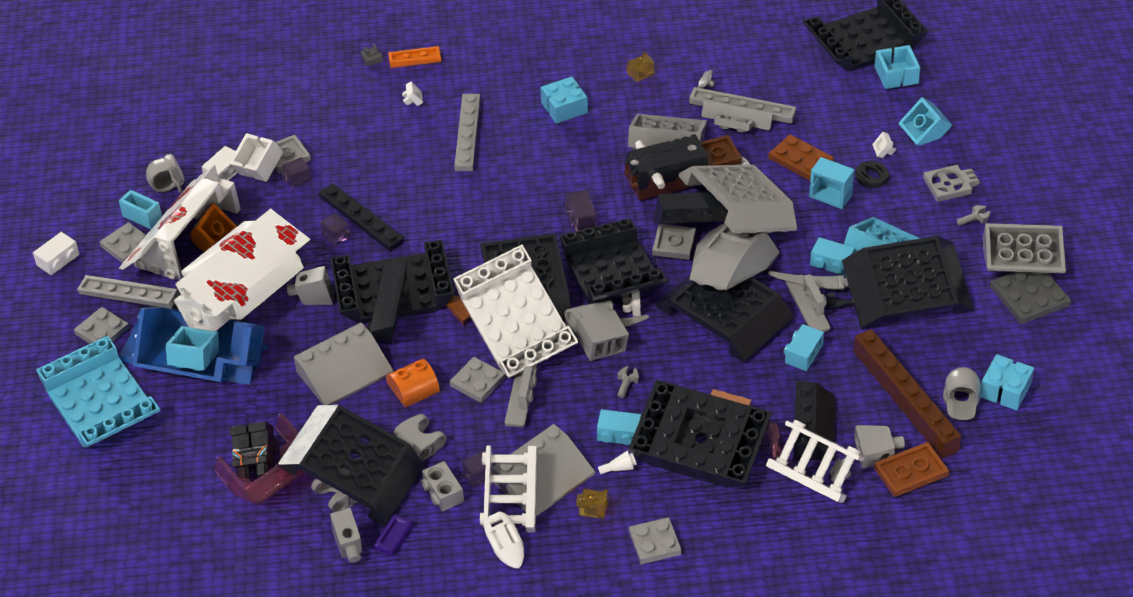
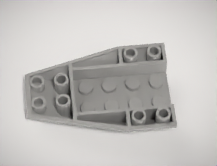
(729, 258)

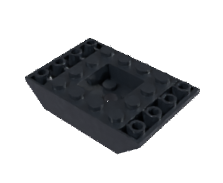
(680, 415)

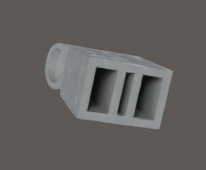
(598, 329)

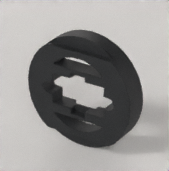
(867, 180)

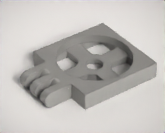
(965, 178)

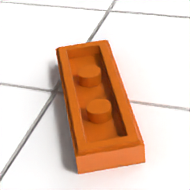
(414, 57)

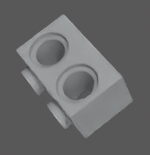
(443, 486)

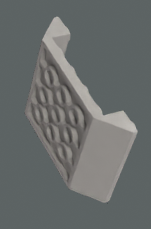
(748, 195)

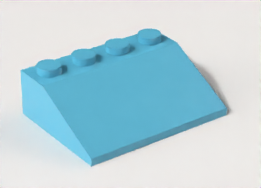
(874, 233)

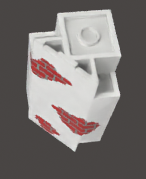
(157, 249)
(239, 272)

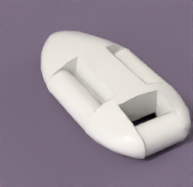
(505, 539)

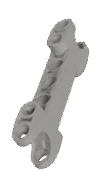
(409, 431)

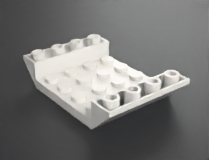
(513, 312)

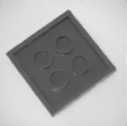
(1030, 295)

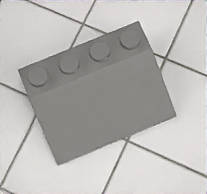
(659, 129)
(1024, 248)
(342, 365)
(558, 469)

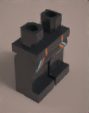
(252, 448)

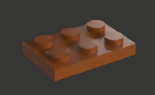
(797, 156)
(911, 469)

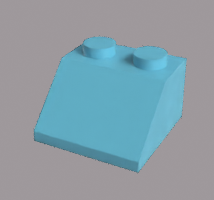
(925, 122)

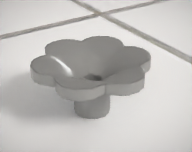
(706, 79)
(835, 469)

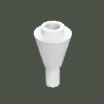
(621, 463)

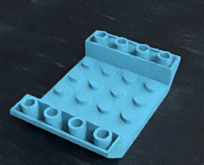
(95, 392)

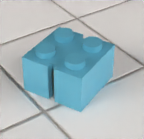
(903, 70)
(564, 100)
(831, 183)
(192, 348)
(1012, 377)

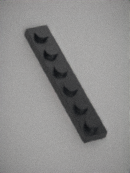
(361, 217)

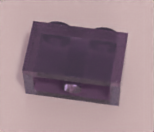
(580, 210)

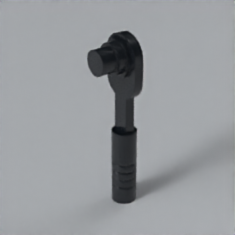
(832, 302)

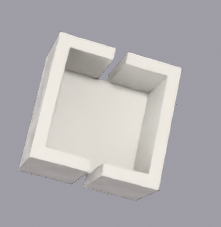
(256, 157)

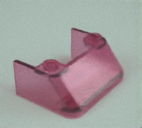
(267, 484)

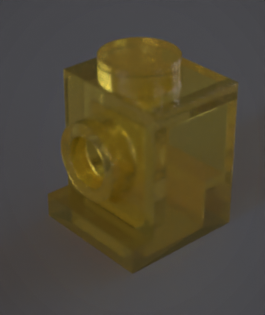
(640, 67)
(593, 503)

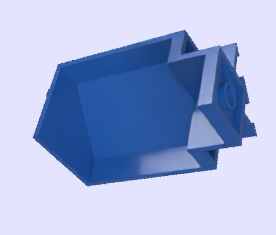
(238, 346)

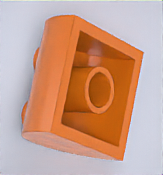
(211, 228)
(413, 382)

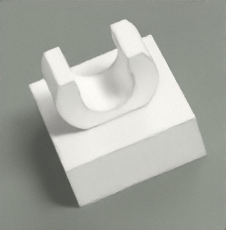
(412, 94)
(883, 145)
(633, 304)

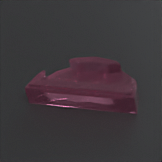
(773, 432)

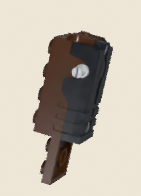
(657, 167)

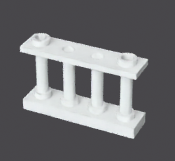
(799, 471)
(530, 479)

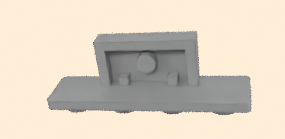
(736, 116)
(810, 302)
(521, 397)

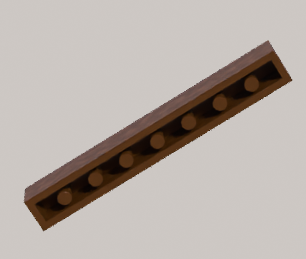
(907, 394)

